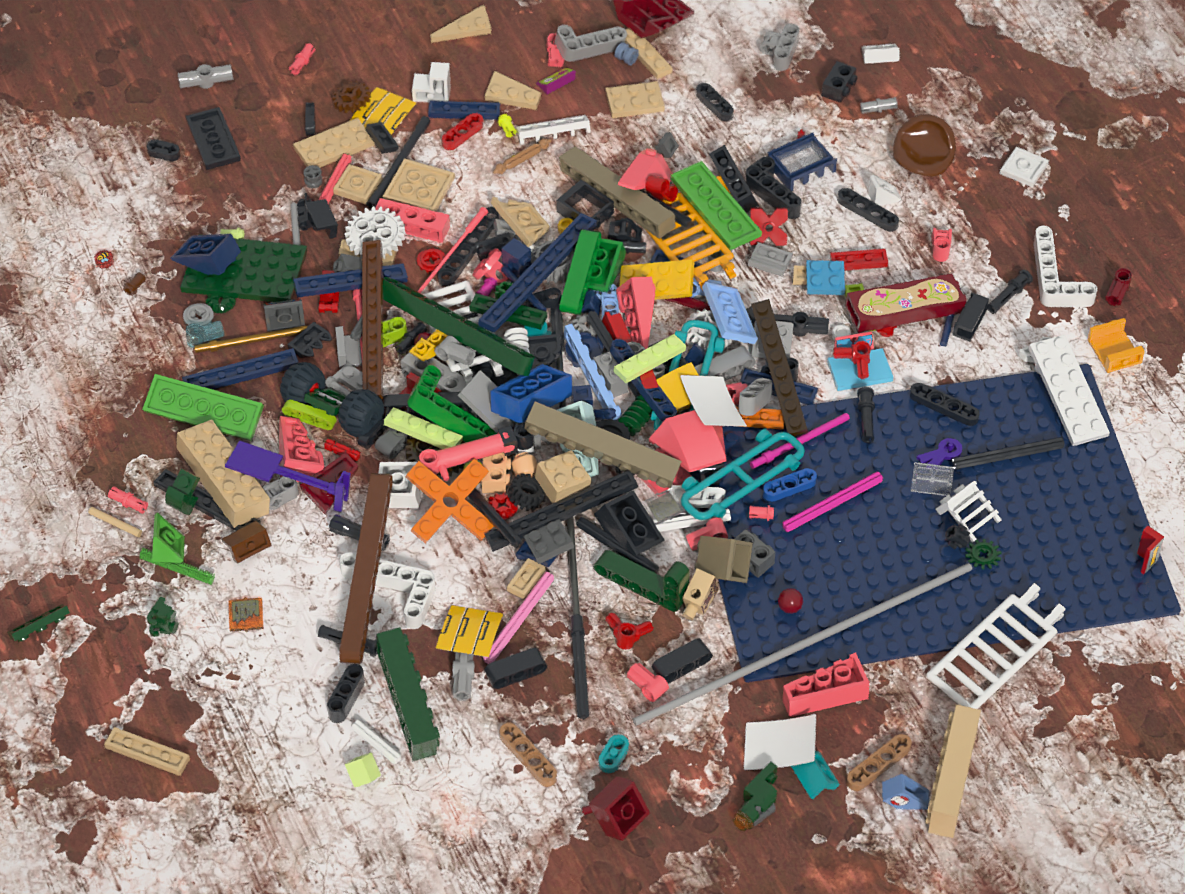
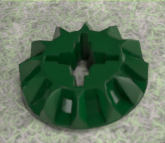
(225, 306)

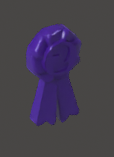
(946, 450)

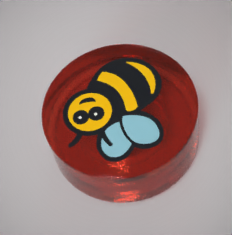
(104, 259)

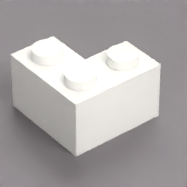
(433, 86)

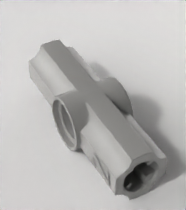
(205, 76)
(463, 674)

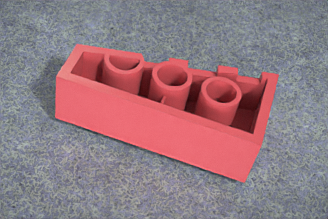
(828, 688)

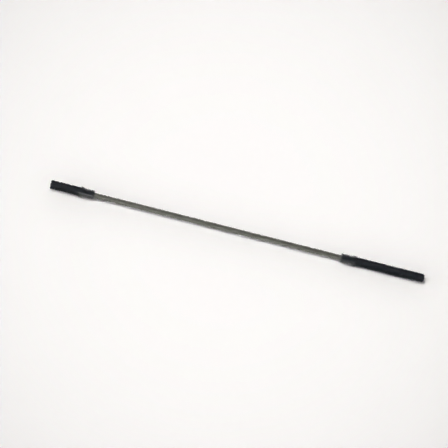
(577, 628)

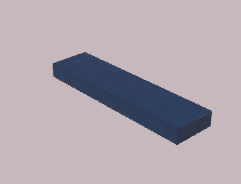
(461, 110)
(806, 393)

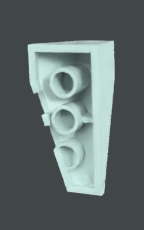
(584, 412)

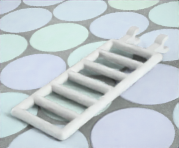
(466, 372)
(1011, 669)

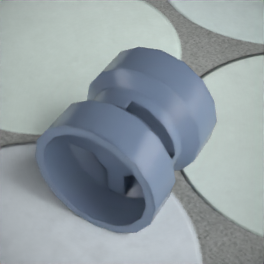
(625, 53)

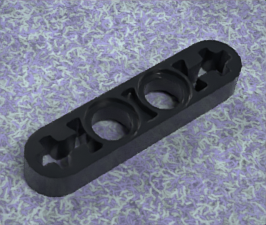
(849, 199)
(946, 401)

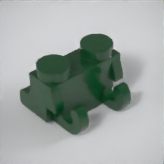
(162, 617)

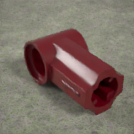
(1119, 287)

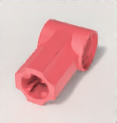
(714, 528)
(651, 685)

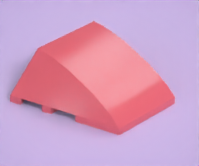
(690, 441)

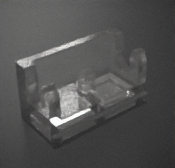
(932, 479)

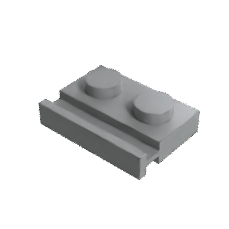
(770, 259)

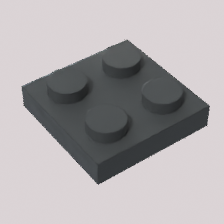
(548, 541)

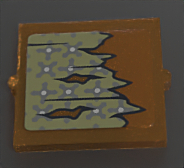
(245, 614)

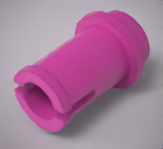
(488, 286)

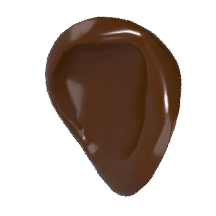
(925, 145)

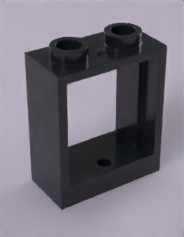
(577, 193)

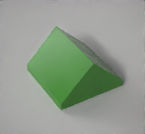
(167, 542)

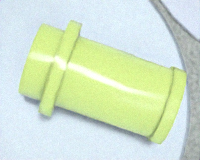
(236, 233)

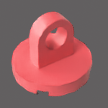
(489, 267)

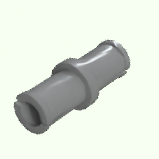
(878, 105)

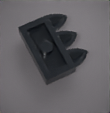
(309, 339)

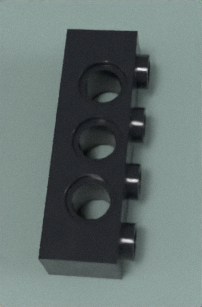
(733, 178)

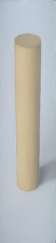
(115, 522)

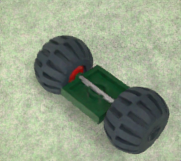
(355, 412)

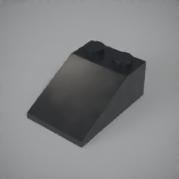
(629, 524)

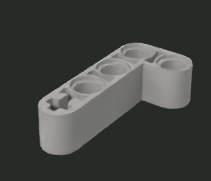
(587, 45)

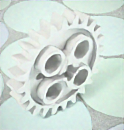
(368, 228)

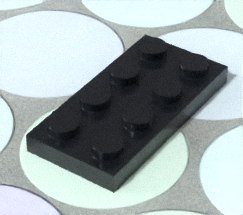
(213, 138)

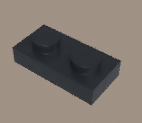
(382, 137)

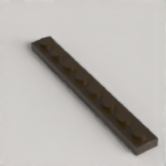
(779, 368)

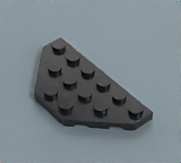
(544, 348)

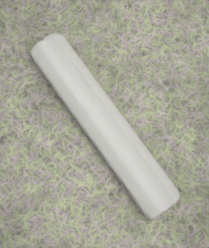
(376, 741)

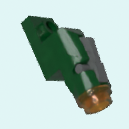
(758, 798)

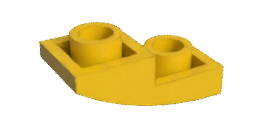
(426, 348)

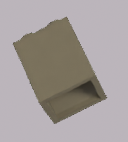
(724, 558)

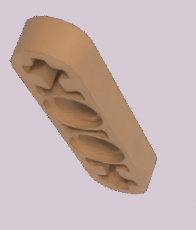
(529, 753)
(881, 764)

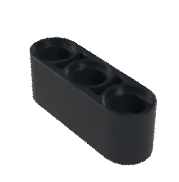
(682, 660)
(515, 668)
(348, 685)

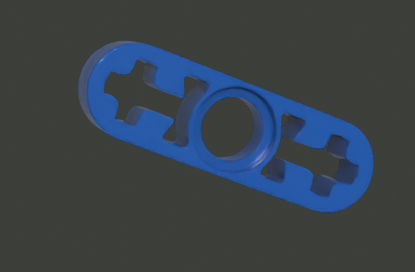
(784, 491)

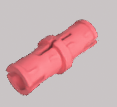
(302, 59)
(128, 500)

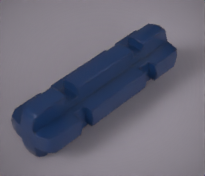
(601, 414)

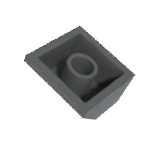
(284, 315)

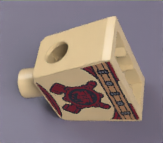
(699, 594)

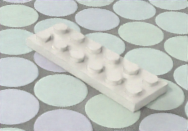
(1068, 390)

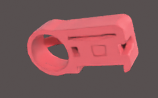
(555, 58)

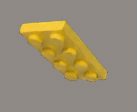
(670, 278)

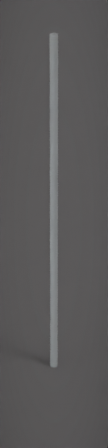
(801, 644)

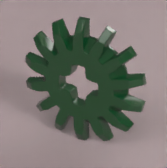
(992, 555)

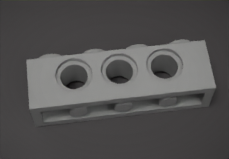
(448, 381)

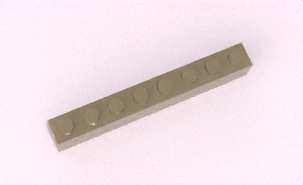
(630, 202)
(602, 445)

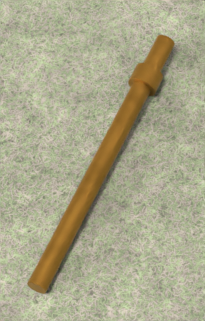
(214, 345)

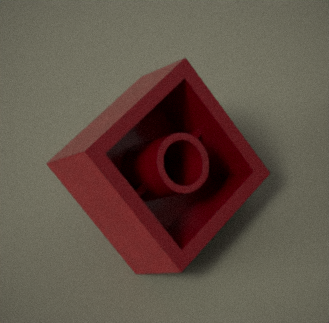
(618, 808)

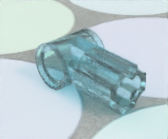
(198, 334)

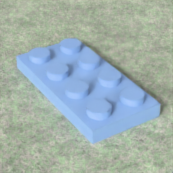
(729, 313)

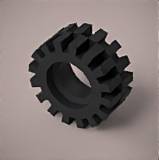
(524, 499)

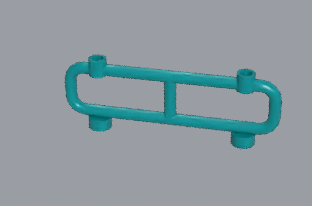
(715, 344)
(765, 440)

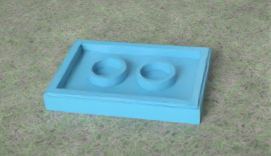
(845, 371)

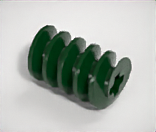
(636, 415)

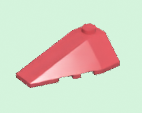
(644, 165)
(637, 302)
(297, 449)

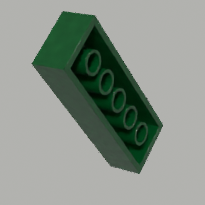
(407, 694)

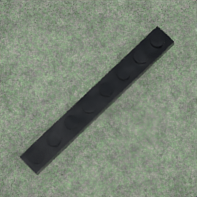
(566, 508)

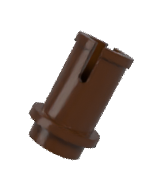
(131, 287)

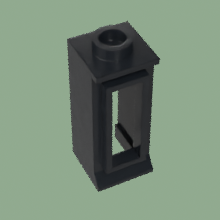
(971, 317)

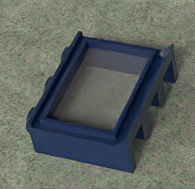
(801, 158)

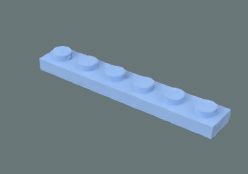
(589, 369)

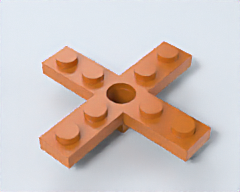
(459, 491)

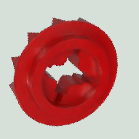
(424, 257)
(505, 512)

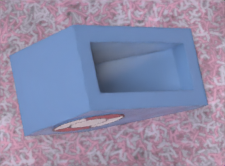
(905, 793)

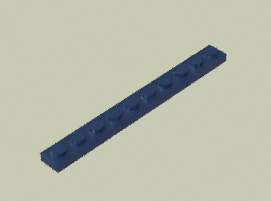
(535, 274)

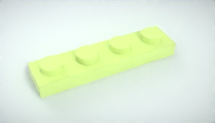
(649, 358)
(422, 429)

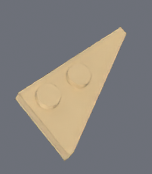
(469, 25)

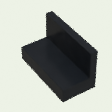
(322, 217)

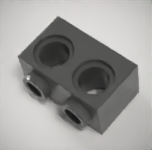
(761, 556)

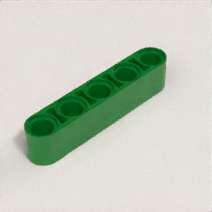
(580, 272)

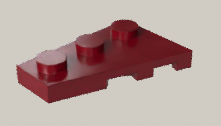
(330, 473)

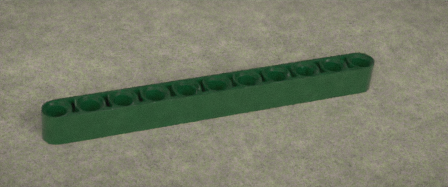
(457, 327)

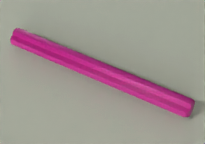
(832, 501)

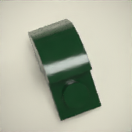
(181, 495)

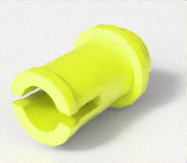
(505, 122)

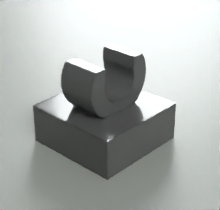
(667, 145)

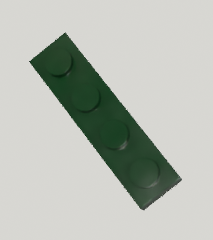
(523, 315)

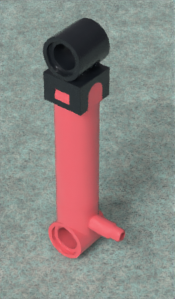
(504, 442)

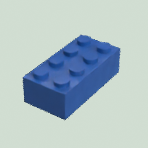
(518, 395)

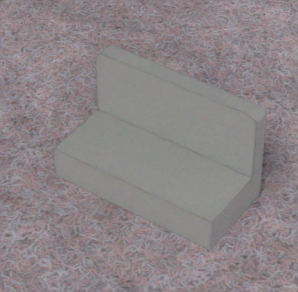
(348, 349)

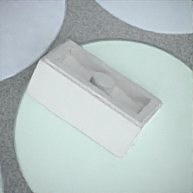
(880, 53)

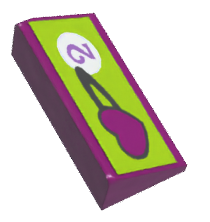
(557, 80)

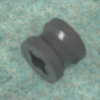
(312, 176)

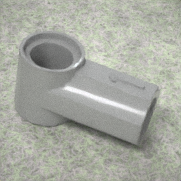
(452, 349)

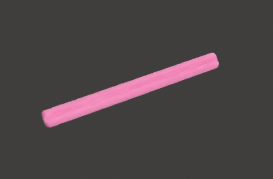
(519, 616)

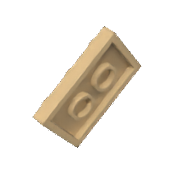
(635, 99)

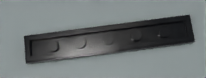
(204, 503)

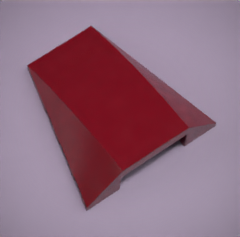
(651, 16)

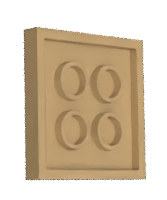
(419, 185)

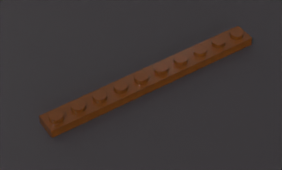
(372, 317)

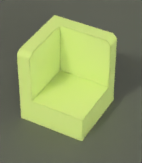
(362, 769)

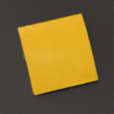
(674, 388)

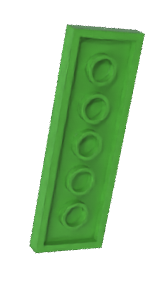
(716, 205)
(199, 404)

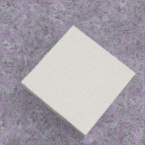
(1024, 167)

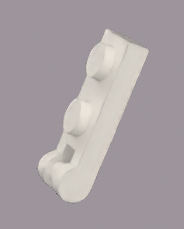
(701, 499)

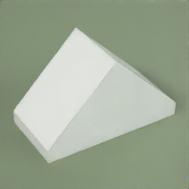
(882, 191)

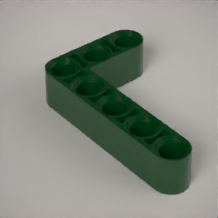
(664, 591)

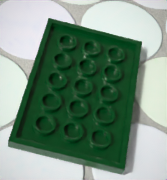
(259, 273)

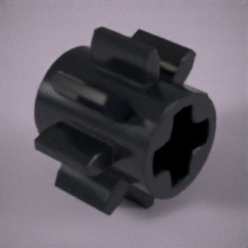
(957, 536)

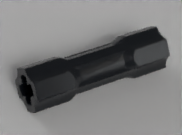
(345, 527)

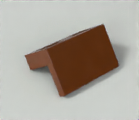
(247, 541)

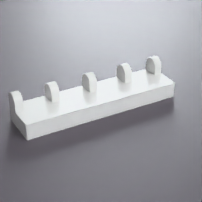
(553, 127)

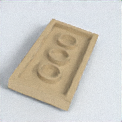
(333, 143)

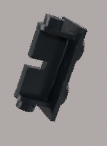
(304, 219)
(485, 247)

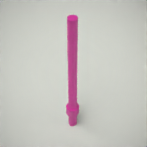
(769, 456)

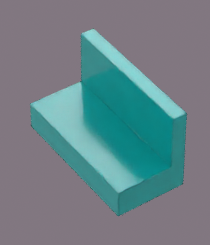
(816, 776)

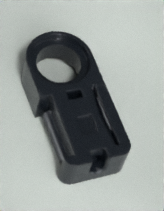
(310, 118)

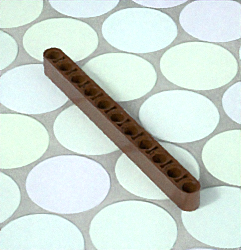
(366, 569)

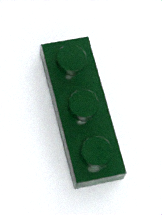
(39, 623)

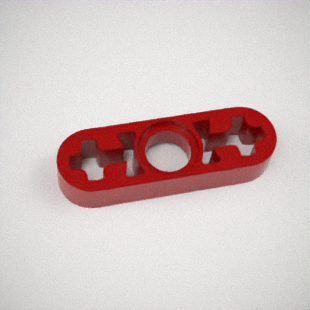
(465, 124)

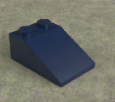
(208, 253)

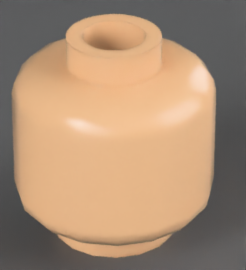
(524, 464)

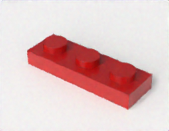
(861, 259)

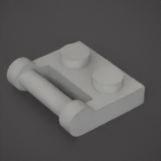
(347, 376)

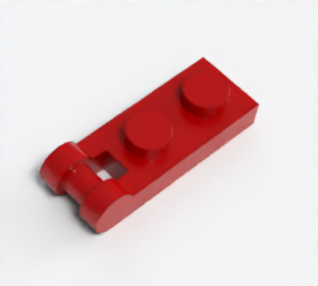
(329, 301)

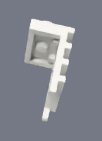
(961, 499)

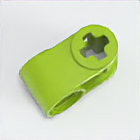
(393, 330)

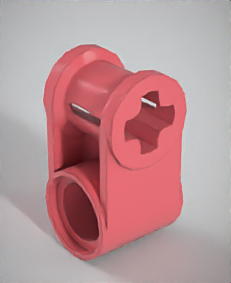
(941, 244)

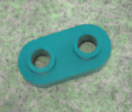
(613, 755)

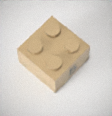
(562, 476)

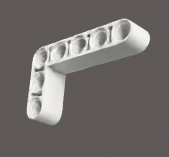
(1051, 290)
(404, 579)

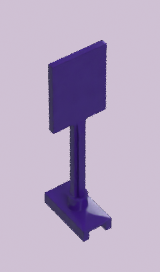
(265, 463)

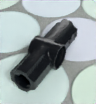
(804, 324)

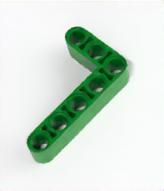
(442, 411)

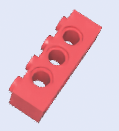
(419, 221)

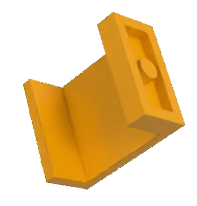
(1114, 346)

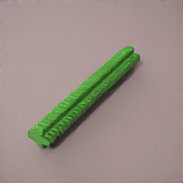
(180, 568)

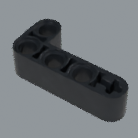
(761, 182)

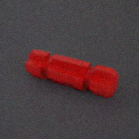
(340, 449)

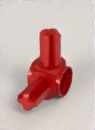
(858, 359)
(627, 633)

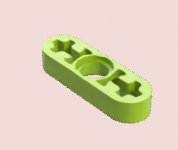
(309, 414)

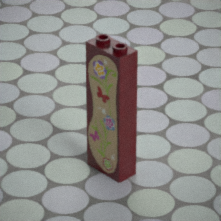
(905, 303)

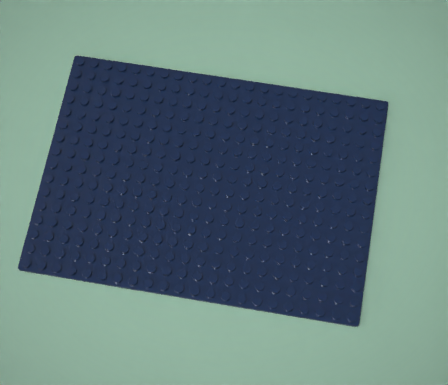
(1064, 525)

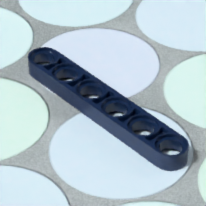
(647, 394)

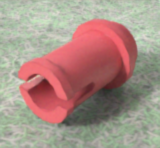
(761, 512)

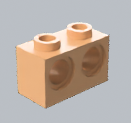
(497, 478)

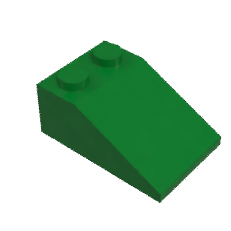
(607, 265)

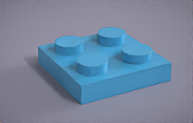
(825, 277)

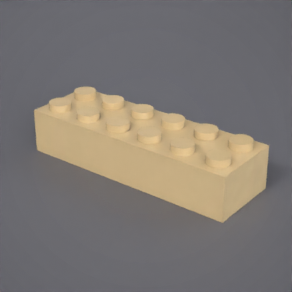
(234, 492)
(952, 771)

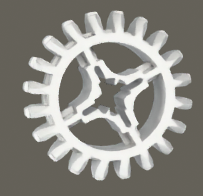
(702, 336)

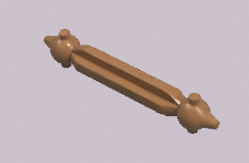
(522, 156)

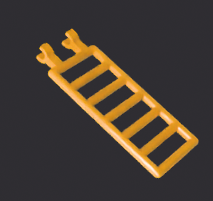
(702, 225)

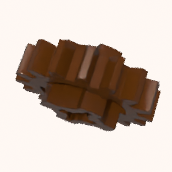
(351, 97)

